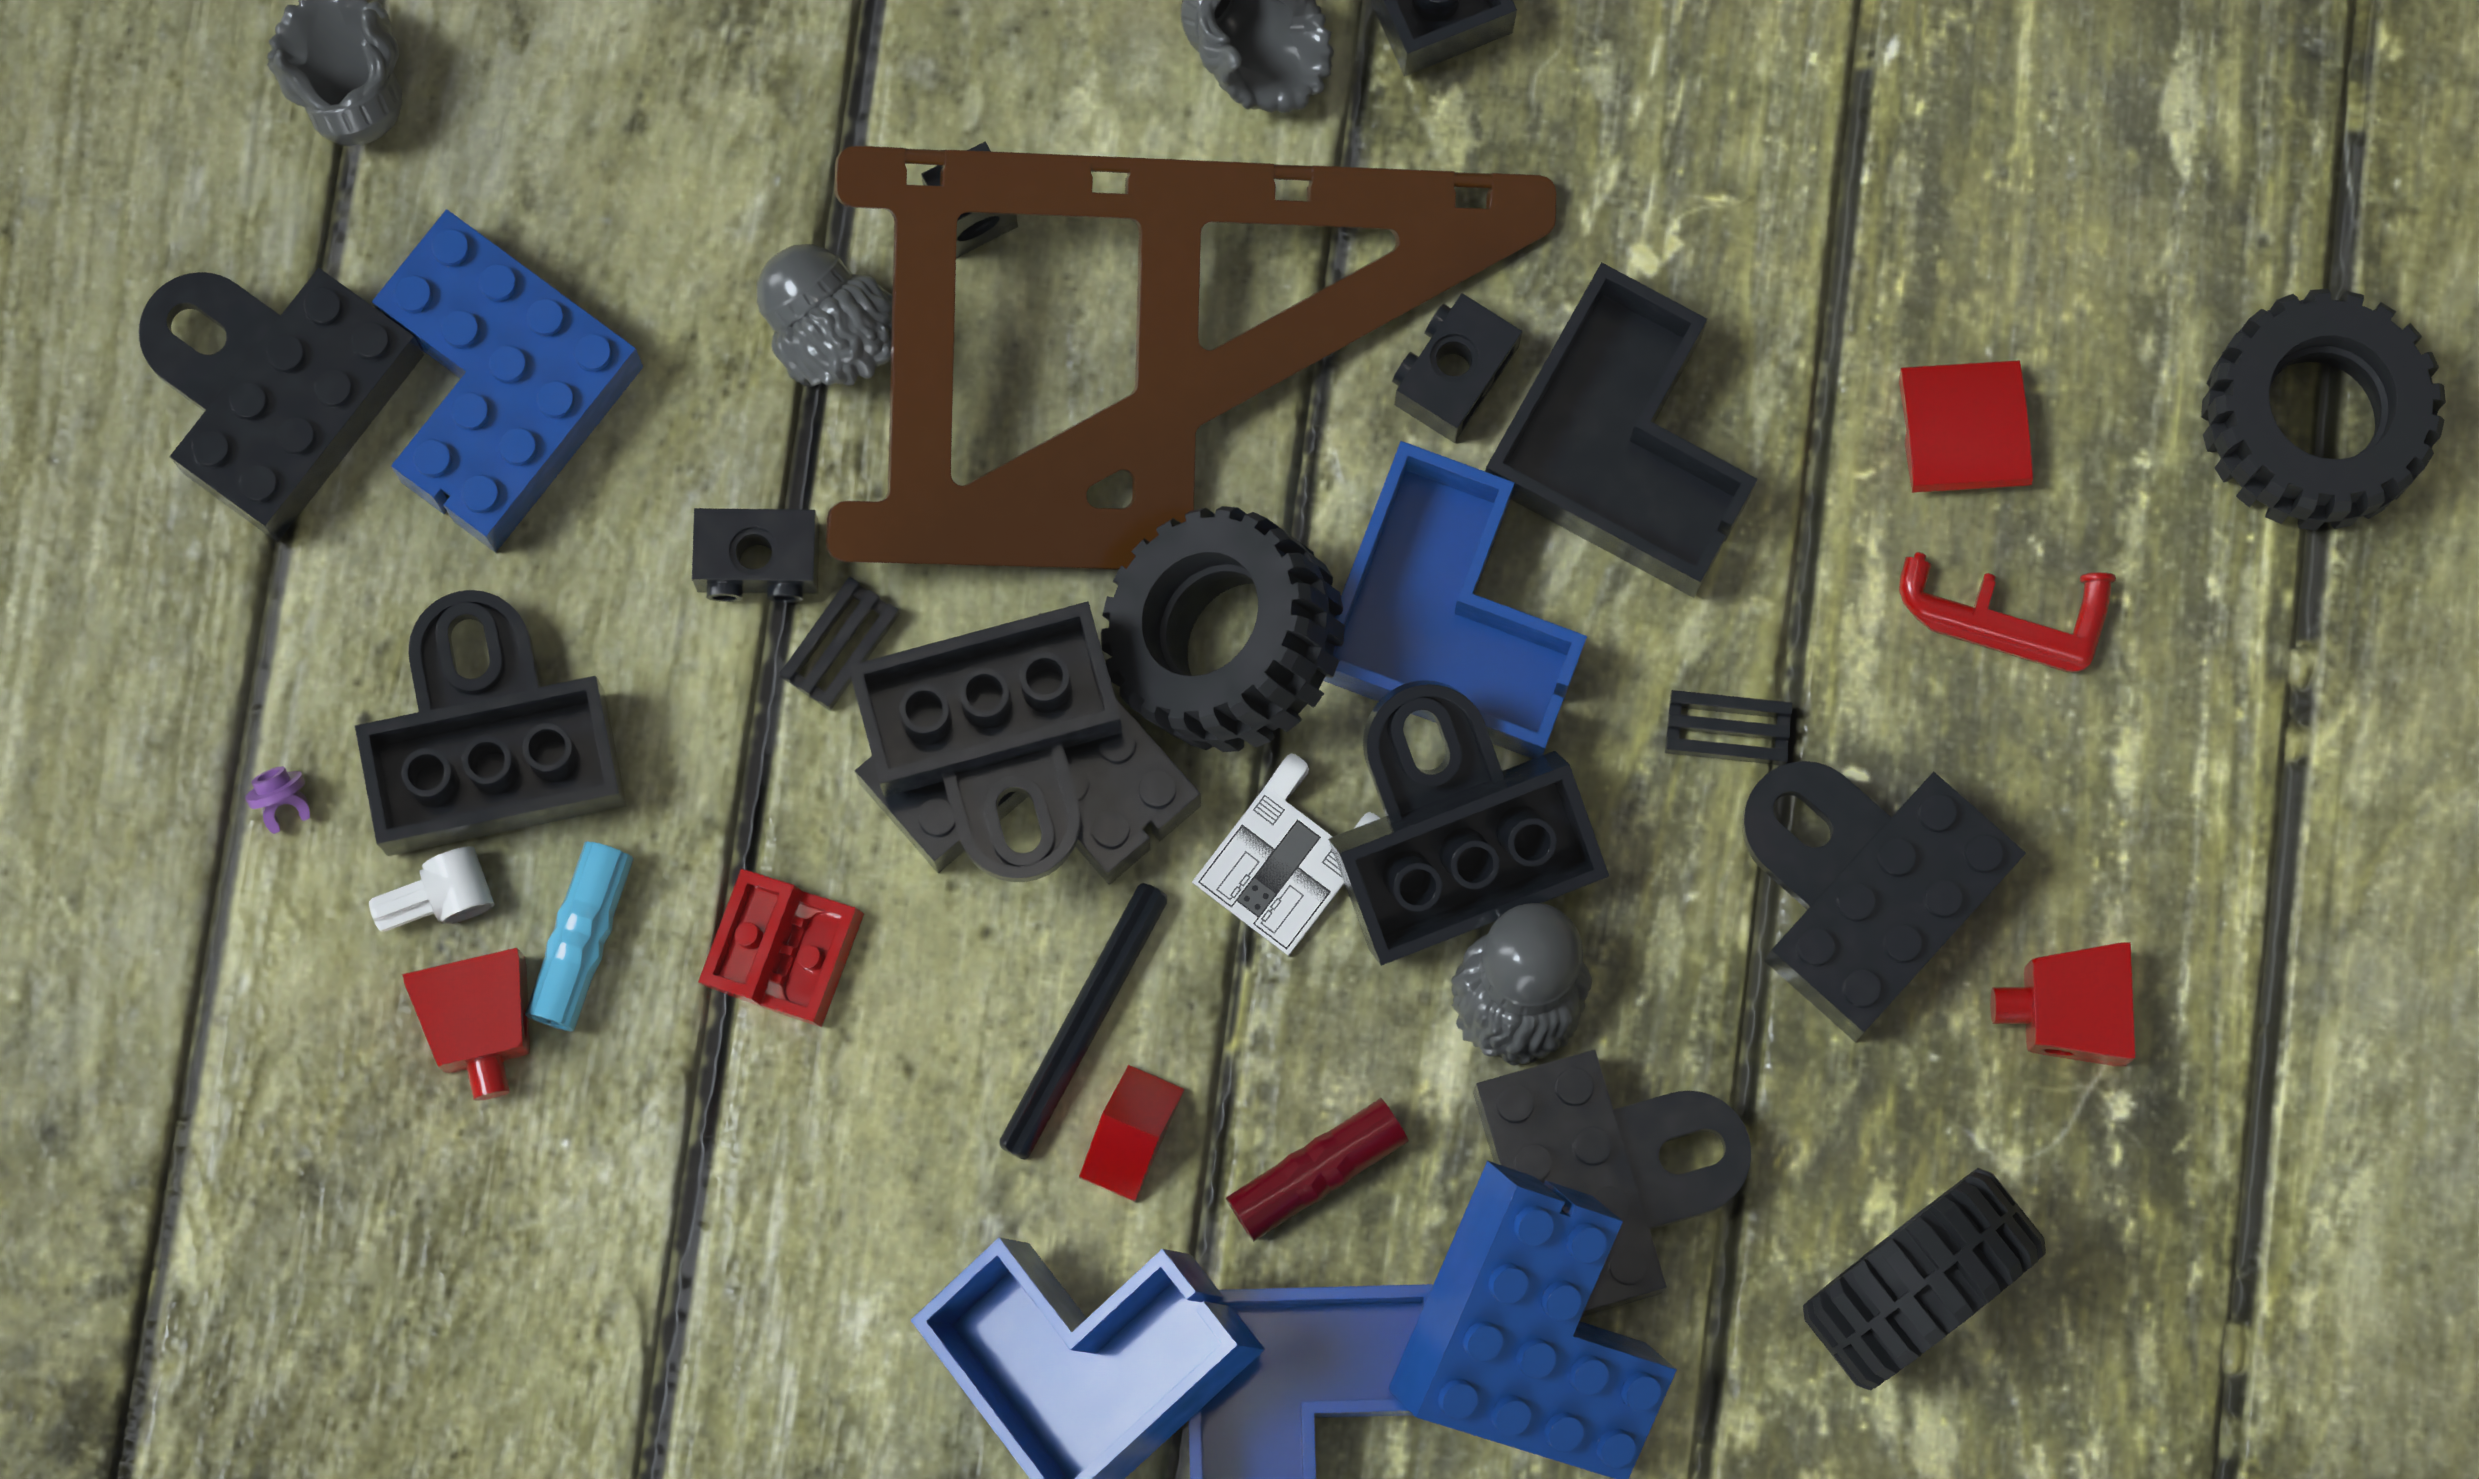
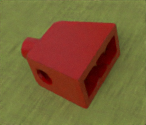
(2074, 1005)
(475, 1016)

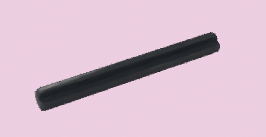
(1083, 1021)

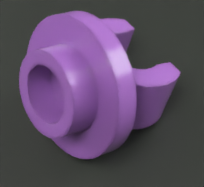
(275, 789)

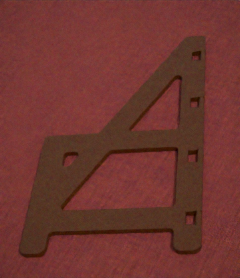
(1037, 503)

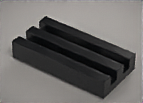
(868, 602)
(1728, 704)

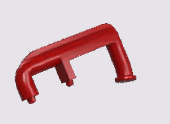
(2005, 632)

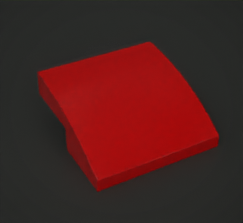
(1966, 426)
(781, 947)

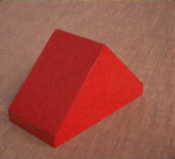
(1130, 1133)

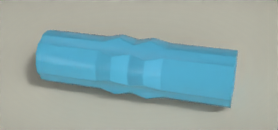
(579, 936)

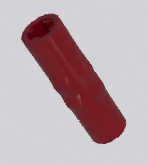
(1317, 1169)

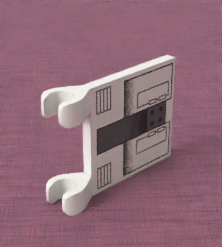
(1276, 864)

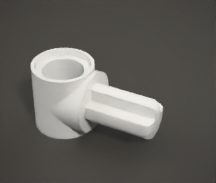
(449, 887)

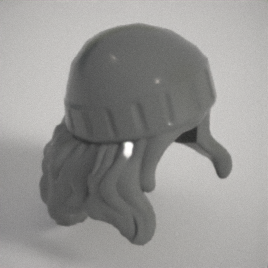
(1262, 50)
(339, 67)
(824, 317)
(1522, 985)

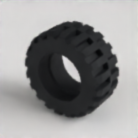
(2368, 350)
(1168, 591)
(1924, 1279)

